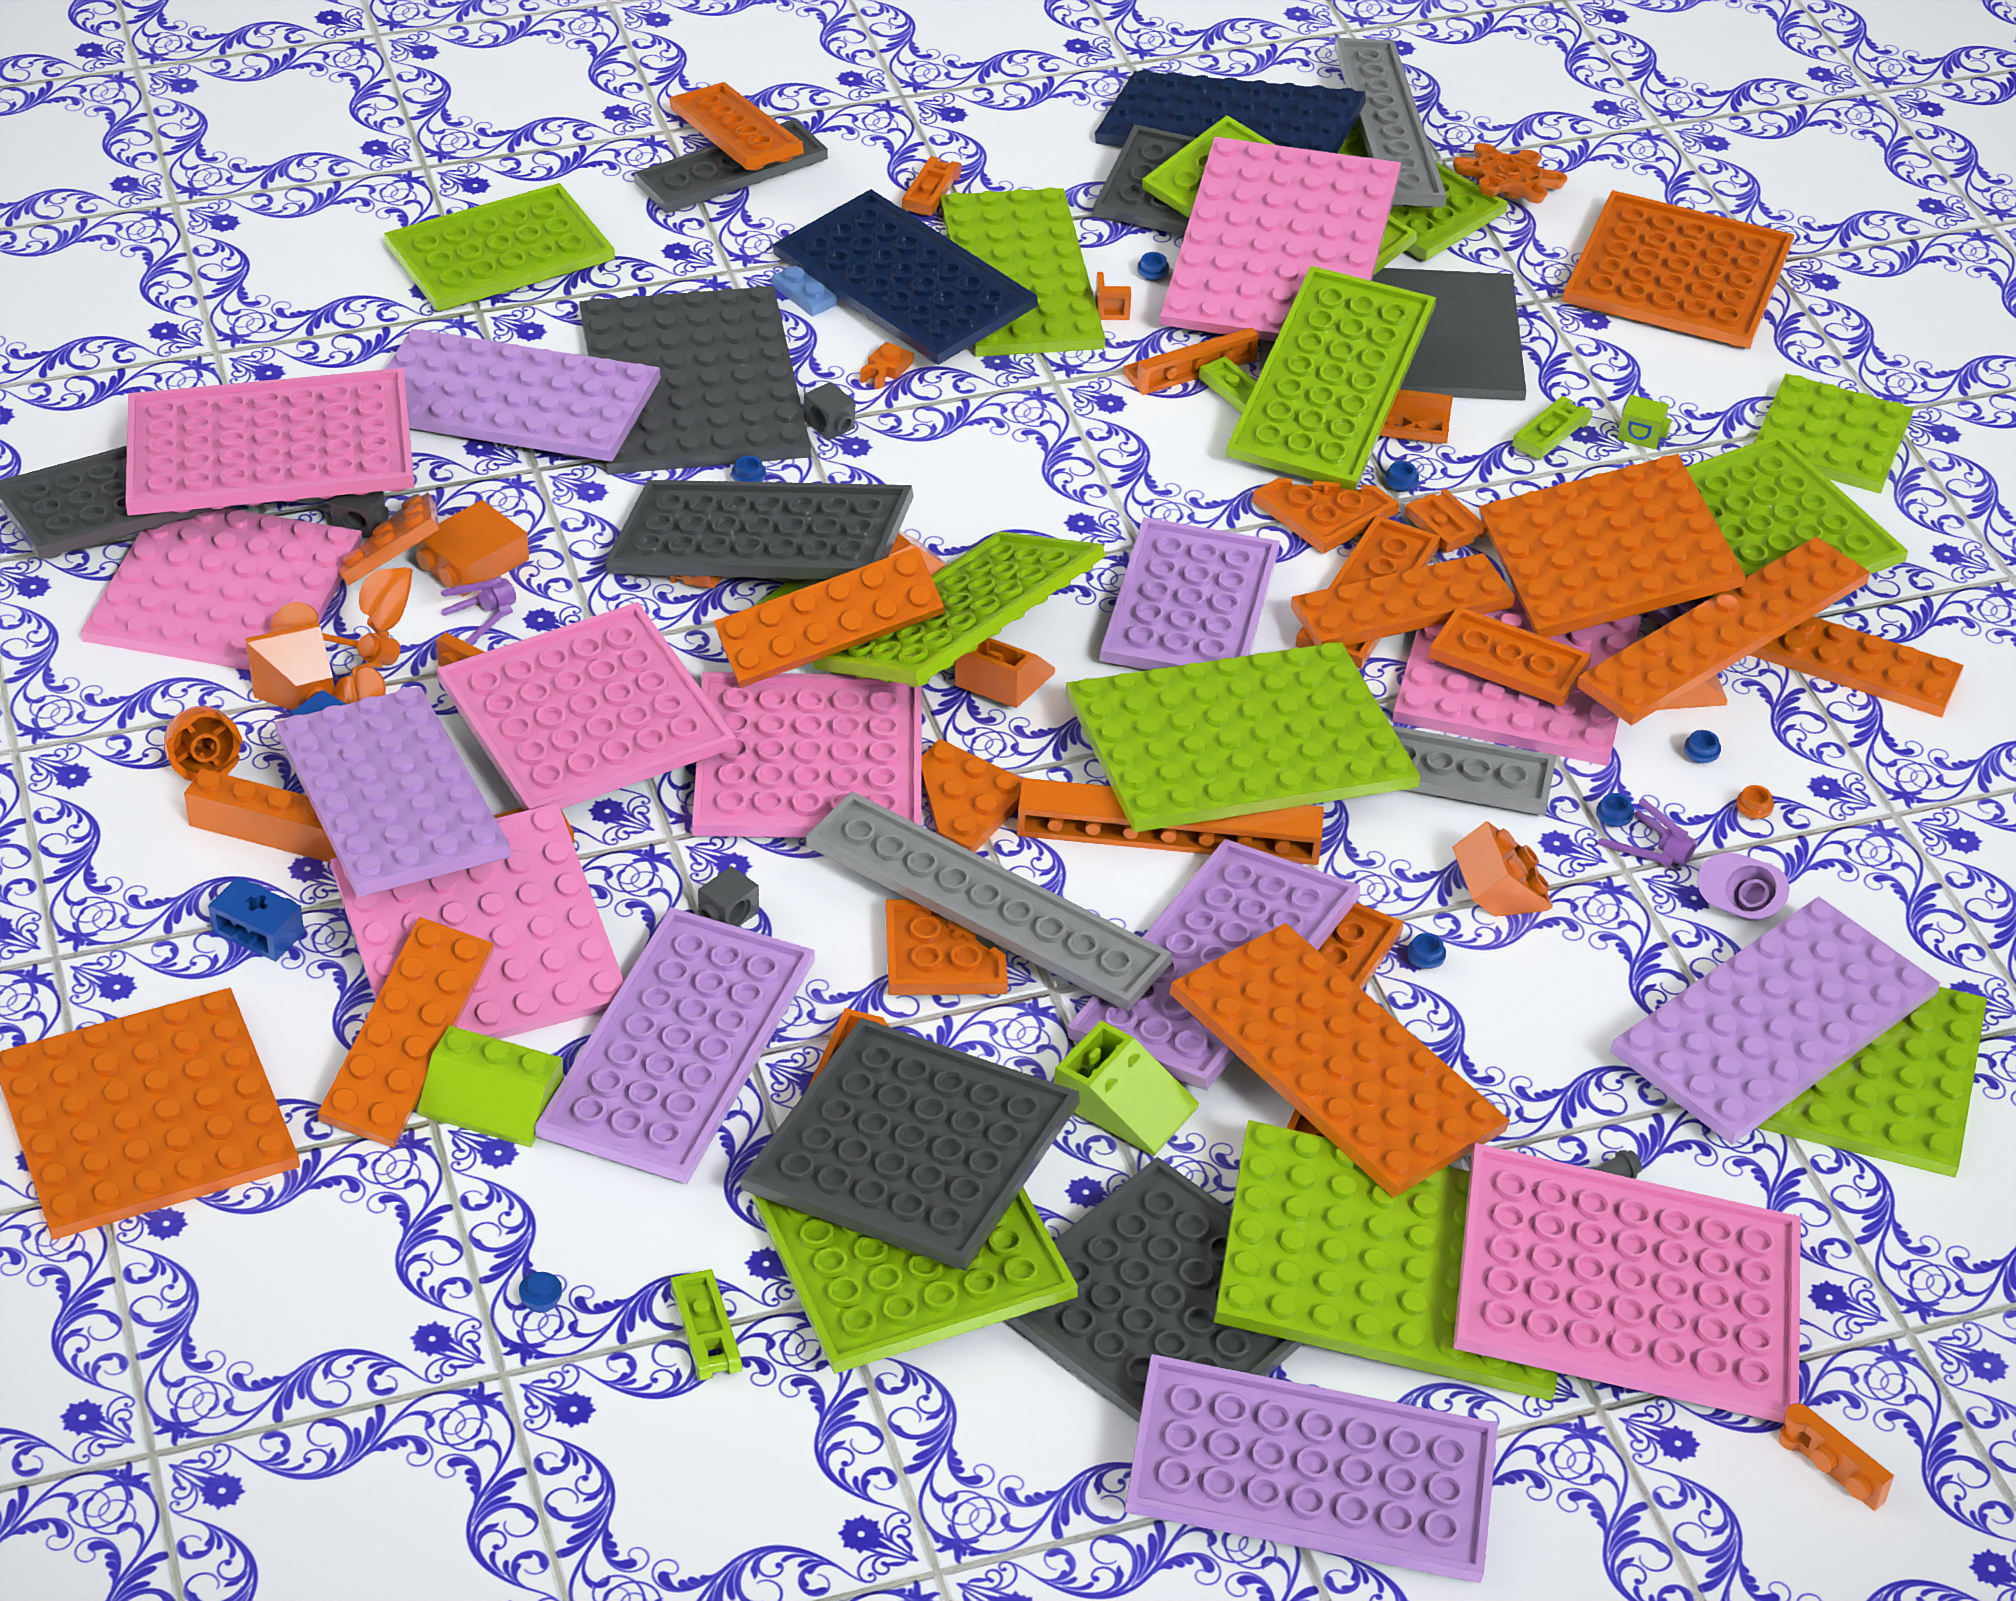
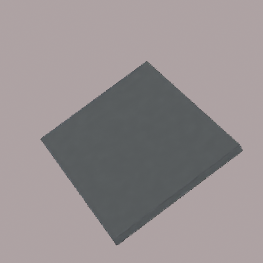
(1470, 338)

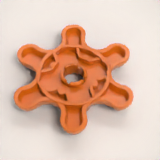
(1509, 173)

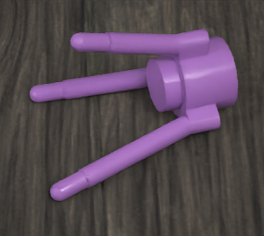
(496, 596)
(1675, 841)

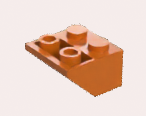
(1002, 672)
(1501, 872)

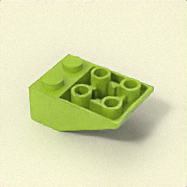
(1125, 1088)

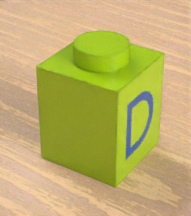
(1644, 422)

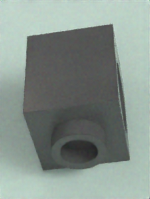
(829, 411)
(359, 511)
(729, 898)

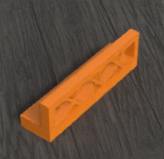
(1184, 363)
(1418, 413)

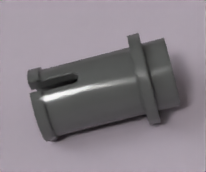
(1623, 1164)

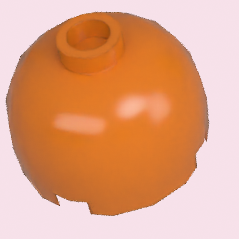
(203, 740)

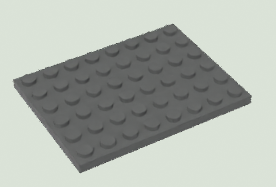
(722, 380)

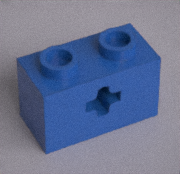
(256, 918)

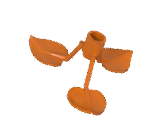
(384, 601)

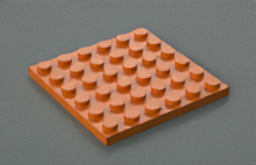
(1679, 269)
(1610, 546)
(144, 1112)

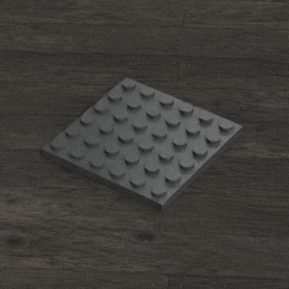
(911, 1143)
(1147, 1287)

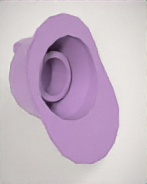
(1743, 885)

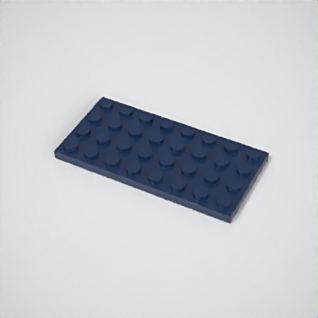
(1190, 105)
(906, 276)

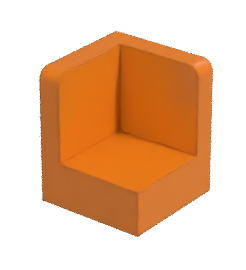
(1112, 301)

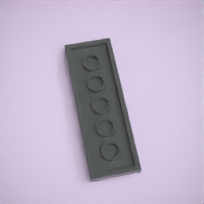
(714, 173)

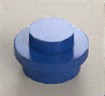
(1153, 266)
(748, 469)
(1402, 476)
(1702, 746)
(1615, 810)
(1426, 951)
(540, 1291)

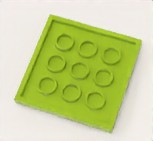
(1838, 430)

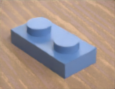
(804, 290)

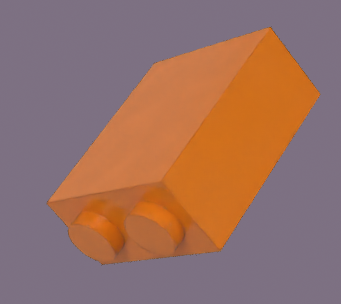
(473, 547)

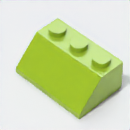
(489, 1085)

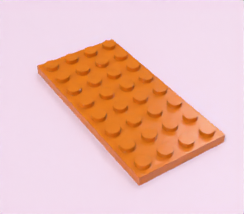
(1339, 1059)

